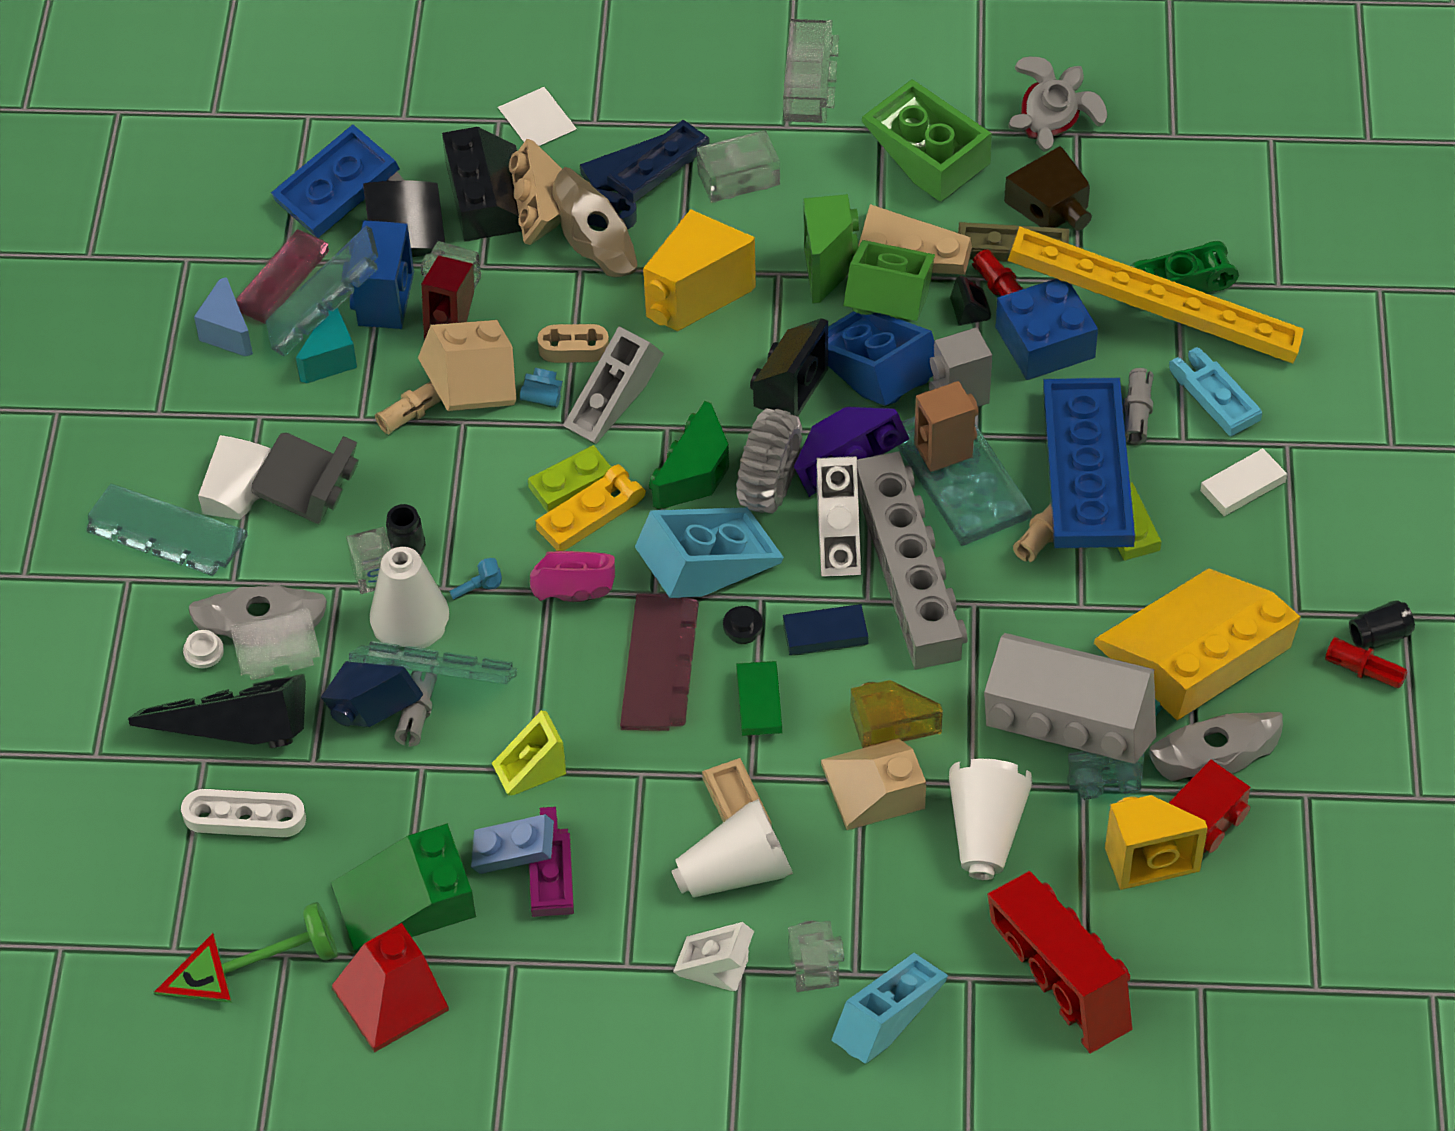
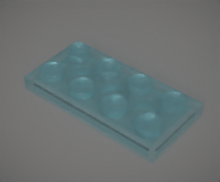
(972, 494)

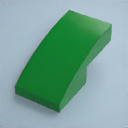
(759, 698)

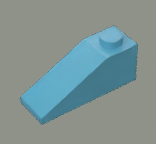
(886, 1007)

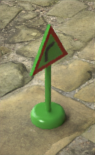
(204, 974)

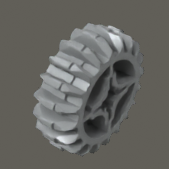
(769, 460)

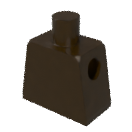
(1050, 191)

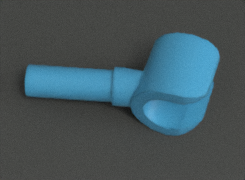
(488, 578)

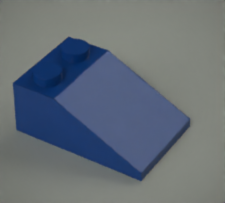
(880, 355)

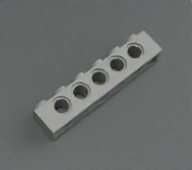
(909, 561)

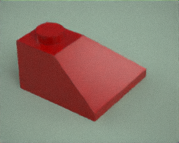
(389, 988)

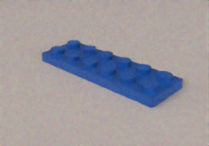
(1088, 463)

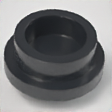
(742, 624)

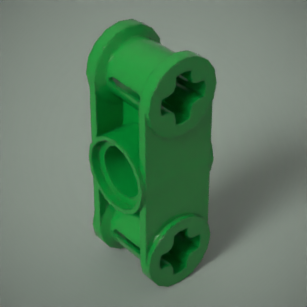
(1194, 267)

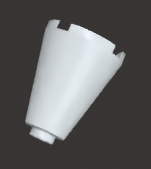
(407, 602)
(987, 812)
(733, 855)

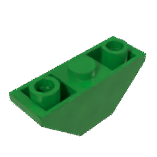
(692, 463)

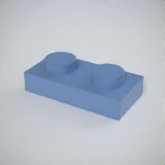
(512, 844)

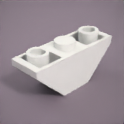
(838, 516)

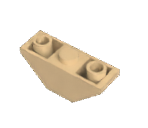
(533, 184)

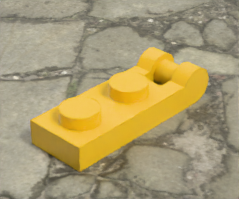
(590, 509)

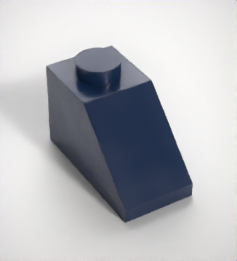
(369, 693)

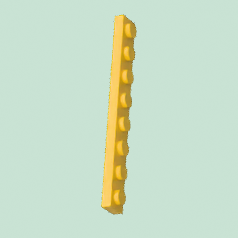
(1156, 295)

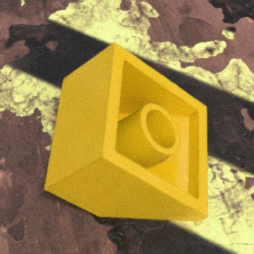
(1152, 841)

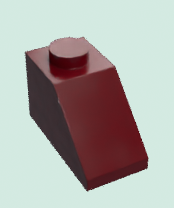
(447, 292)

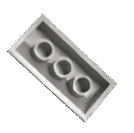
(1071, 698)

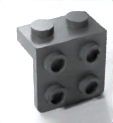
(305, 476)

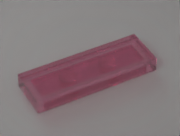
(282, 275)

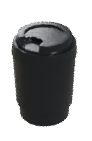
(405, 528)
(1382, 625)

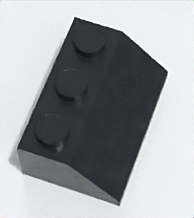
(481, 182)

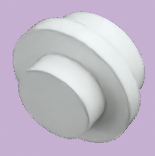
(203, 649)

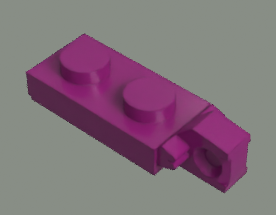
(552, 878)

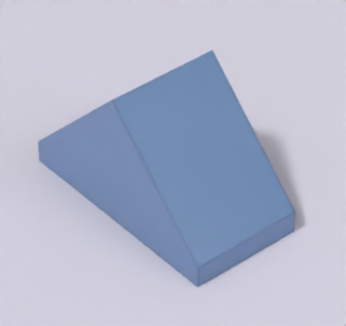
(221, 321)

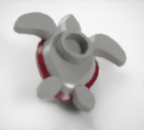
(1052, 104)

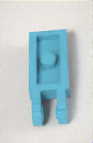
(1216, 392)

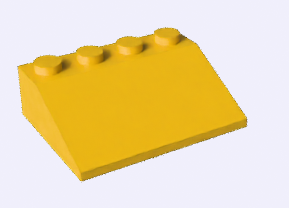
(1203, 638)

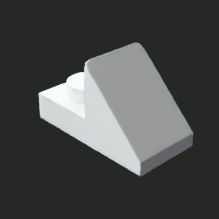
(716, 956)

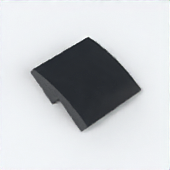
(408, 203)

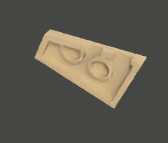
(893, 229)

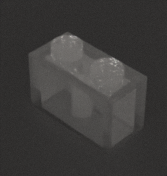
(738, 166)
(275, 642)

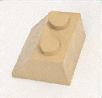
(470, 364)

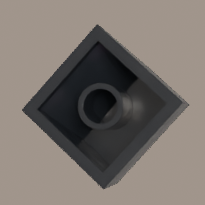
(792, 368)

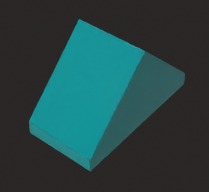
(327, 350)

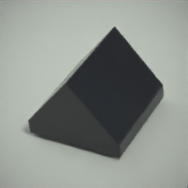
(969, 302)

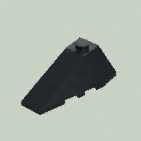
(260, 714)

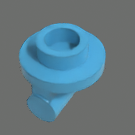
(541, 388)

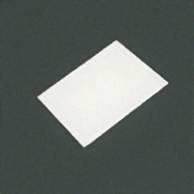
(537, 117)

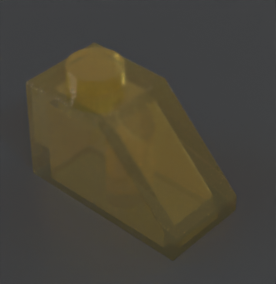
(891, 712)

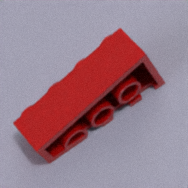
(1064, 958)

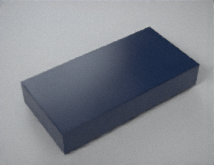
(825, 629)

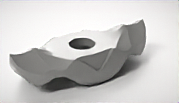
(230, 608)
(1248, 737)

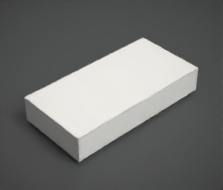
(1243, 482)

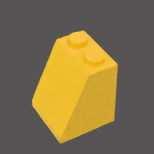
(698, 271)

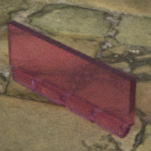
(659, 662)

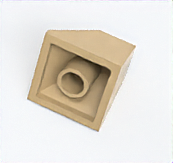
(876, 783)

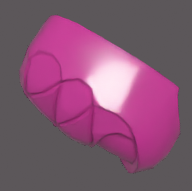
(573, 576)

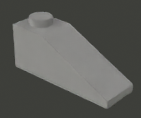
(613, 384)

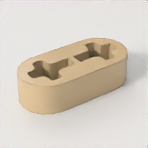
(572, 343)

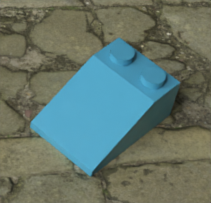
(704, 549)

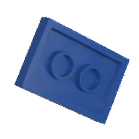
(334, 180)

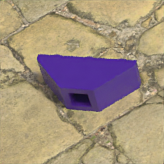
(849, 433)

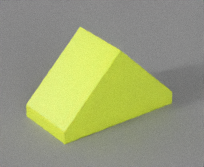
(531, 757)

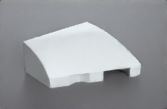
(230, 477)

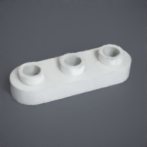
(229, 805)

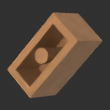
(945, 425)

